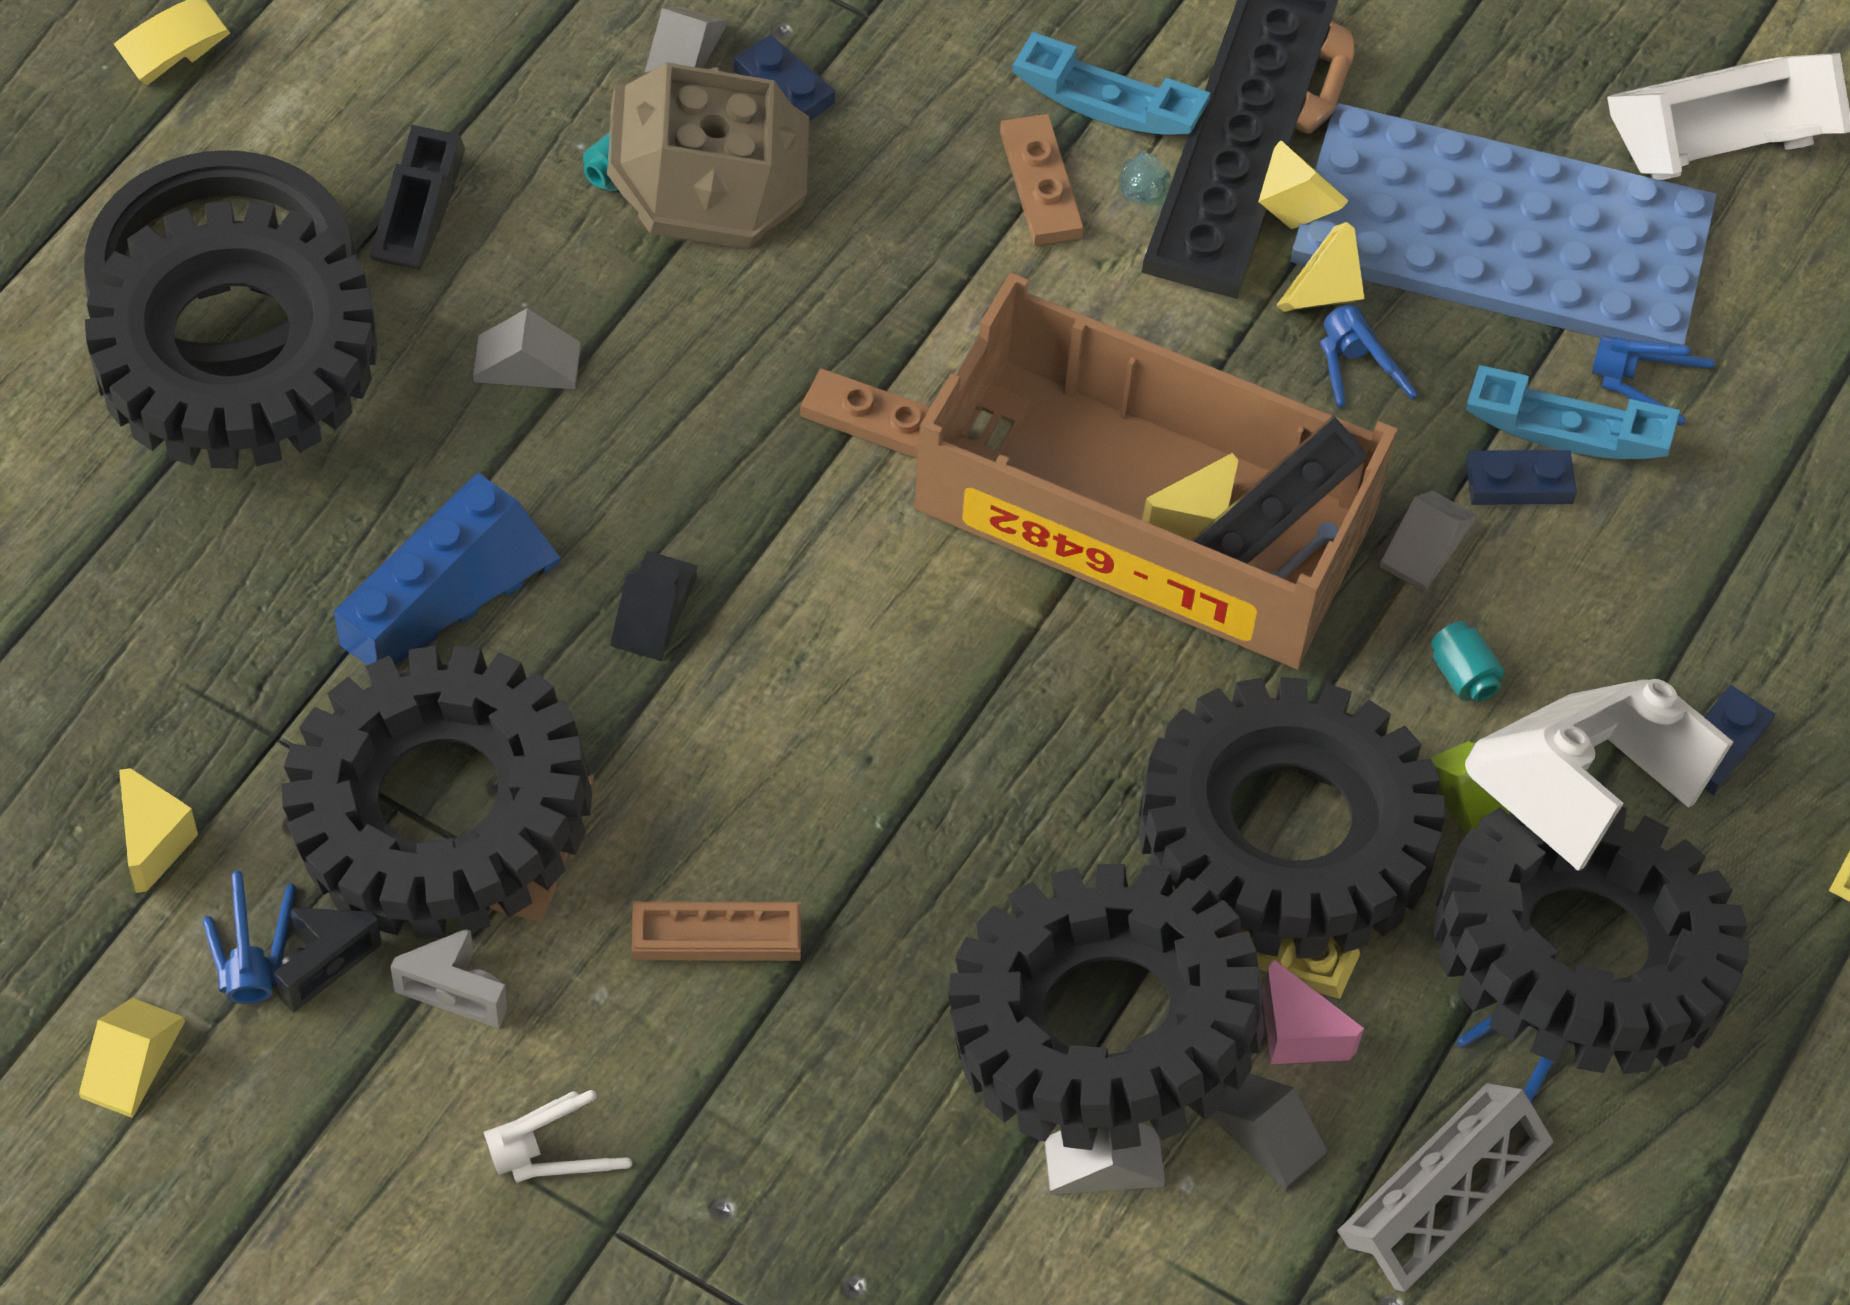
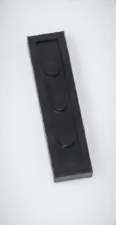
(1285, 493)

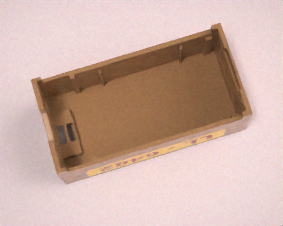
(1103, 429)

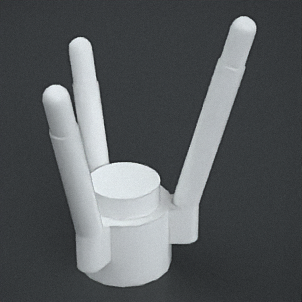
(515, 1143)

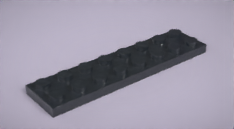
(1254, 103)

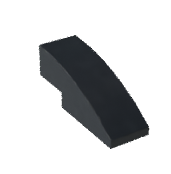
(418, 197)

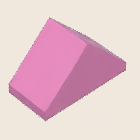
(1304, 1023)

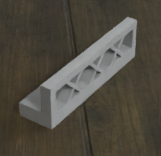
(1433, 1171)

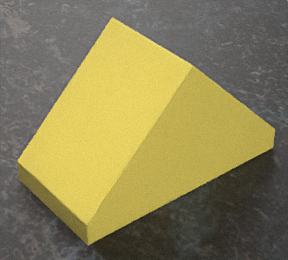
(1297, 190)
(1330, 274)
(1193, 501)
(155, 828)
(128, 1054)

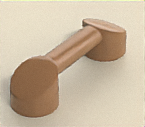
(1339, 52)

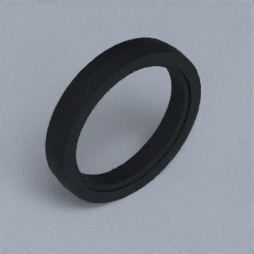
(201, 177)

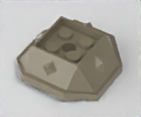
(707, 153)

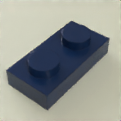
(797, 81)
(1520, 477)
(1742, 722)

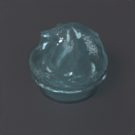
(1143, 178)

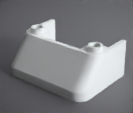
(1732, 110)
(1542, 759)

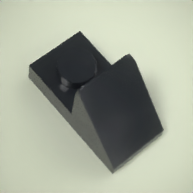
(652, 605)
(334, 945)

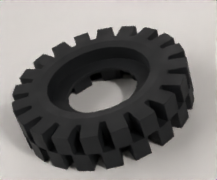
(172, 401)
(349, 752)
(1340, 894)
(1654, 1013)
(1185, 1062)

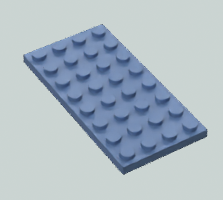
(1513, 228)

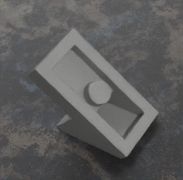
(440, 978)

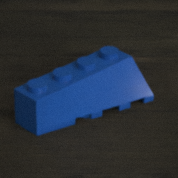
(442, 574)

